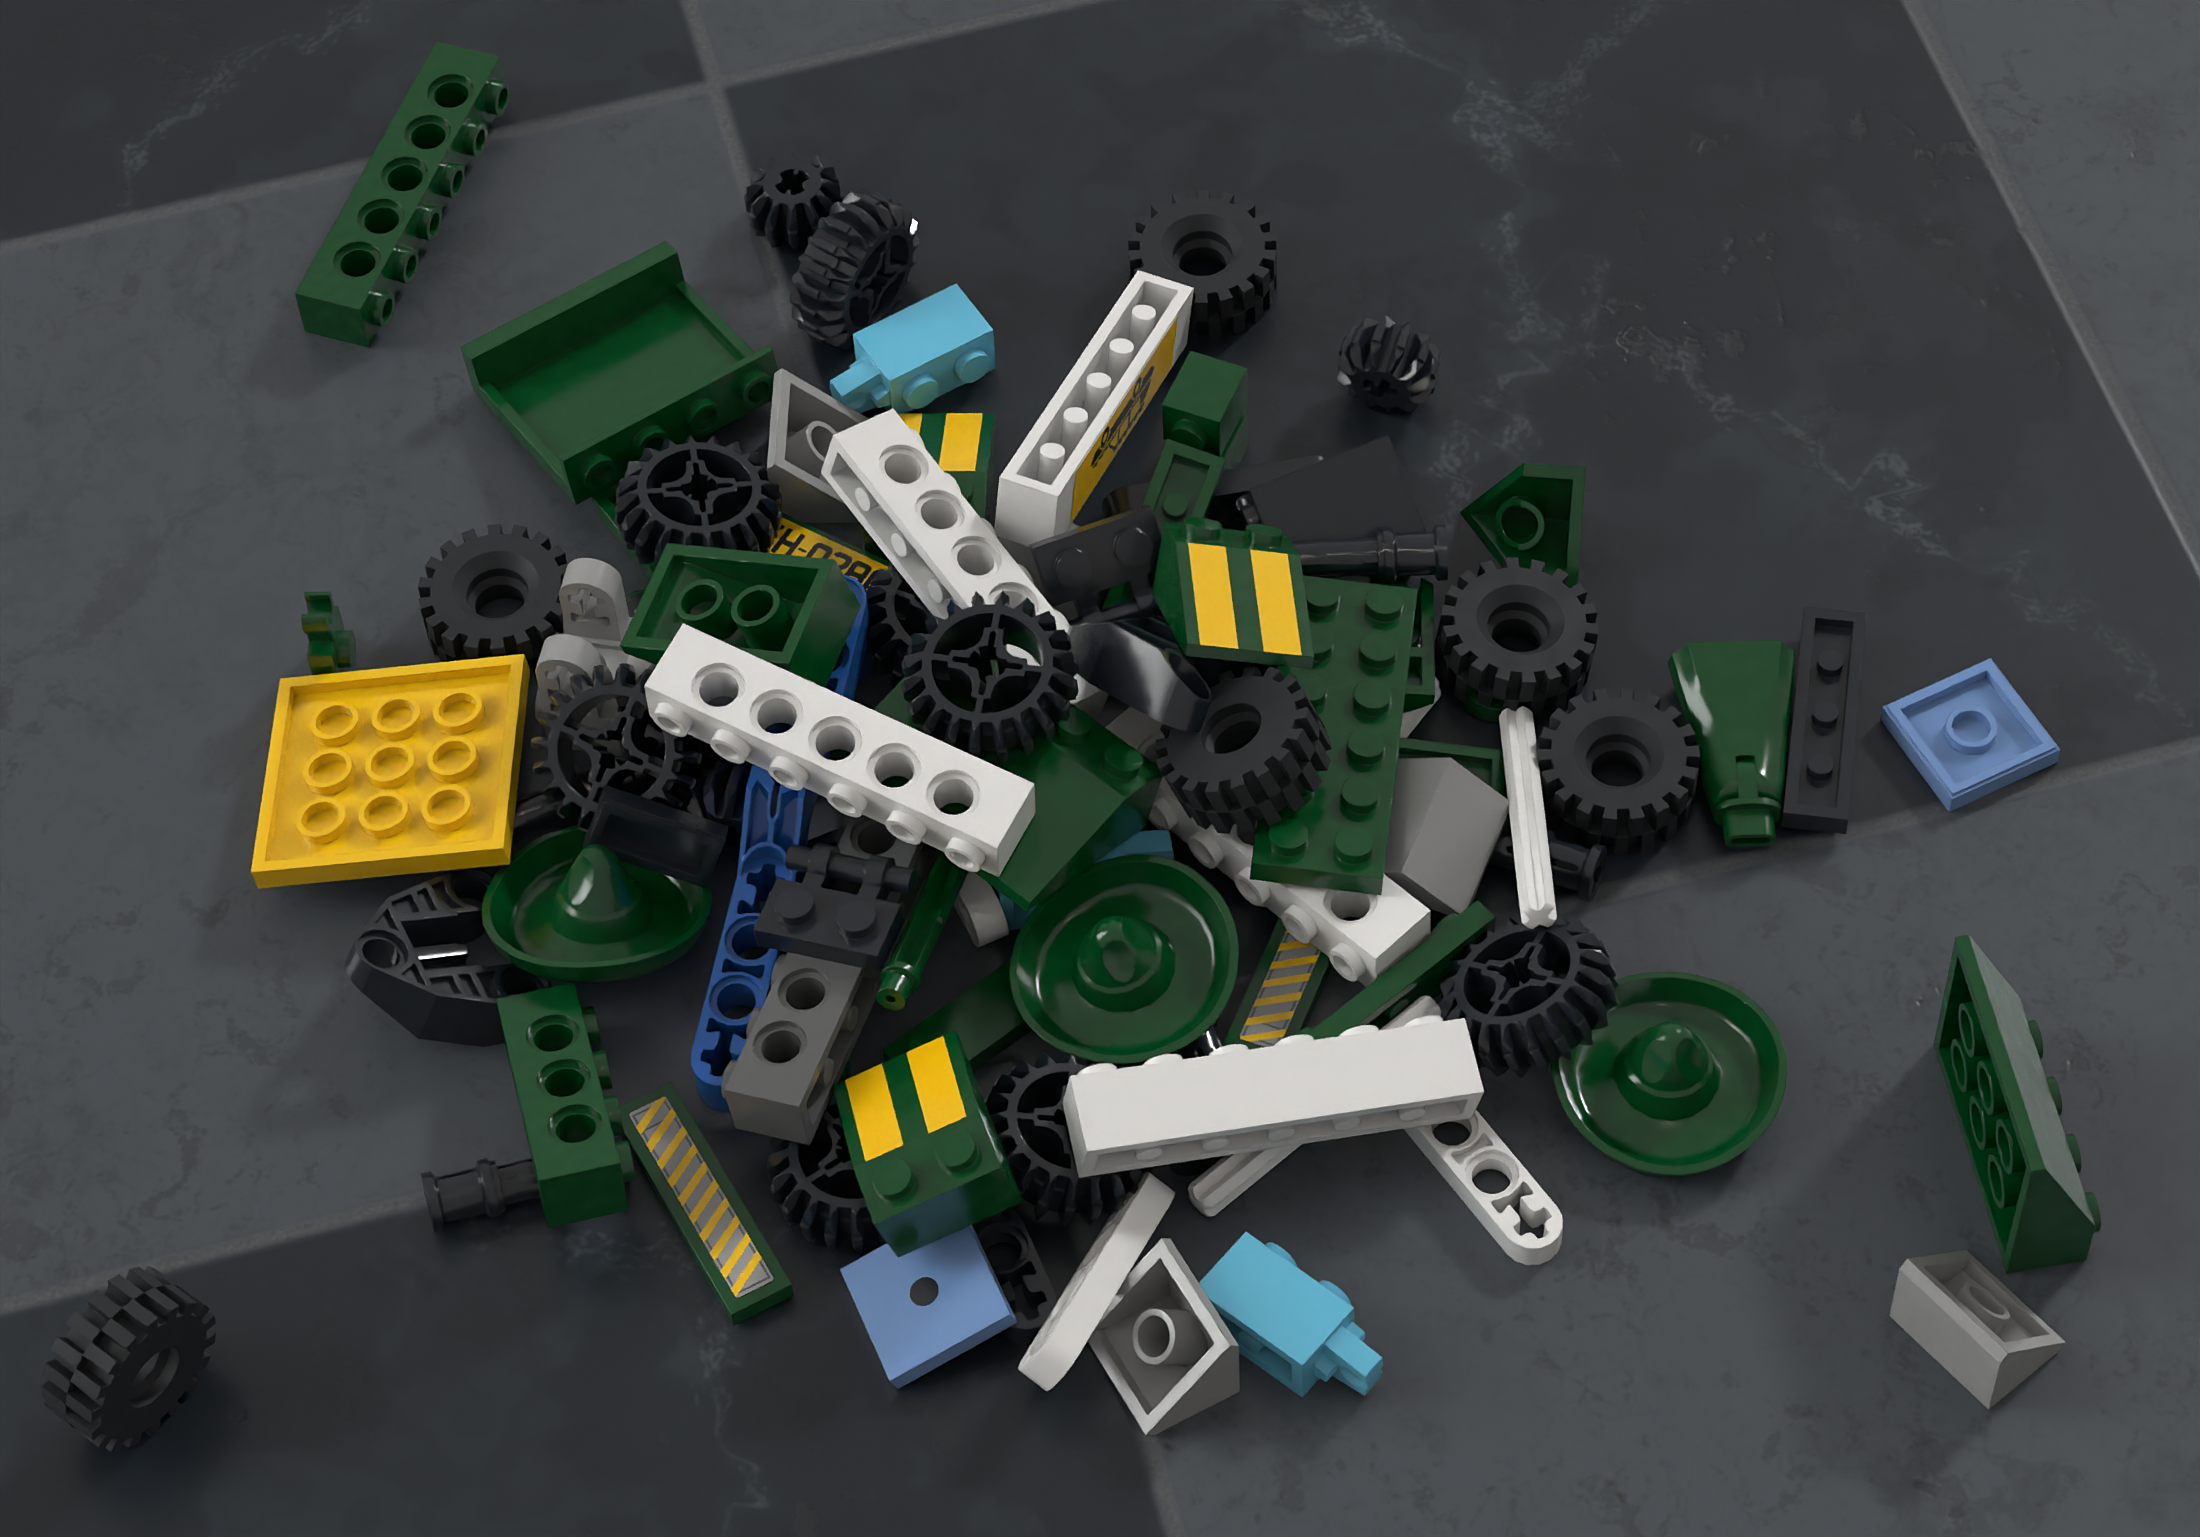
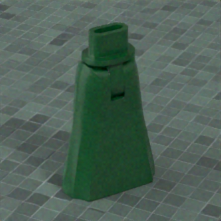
(1740, 714)

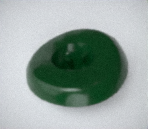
(588, 913)
(1126, 961)
(1676, 1076)

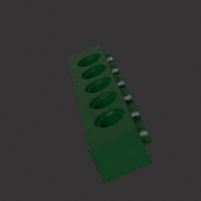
(402, 195)

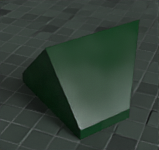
(1534, 517)

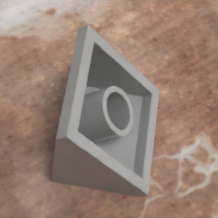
(798, 444)
(1442, 832)
(1971, 1323)
(1166, 1343)

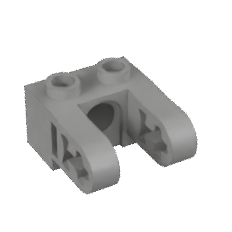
(590, 638)

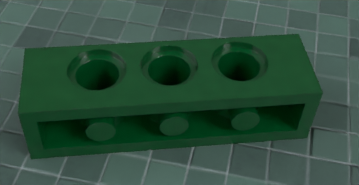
(563, 1104)

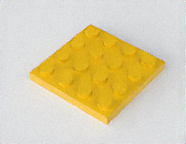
(392, 771)

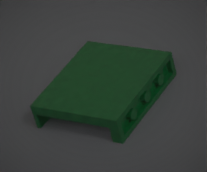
(617, 372)

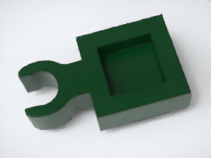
(329, 644)

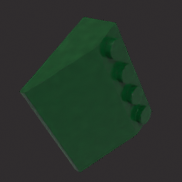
(1087, 798)
(2011, 1118)

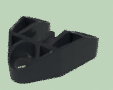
(1148, 670)
(416, 966)

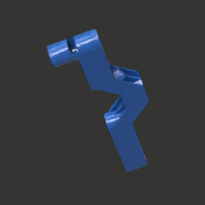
(768, 829)

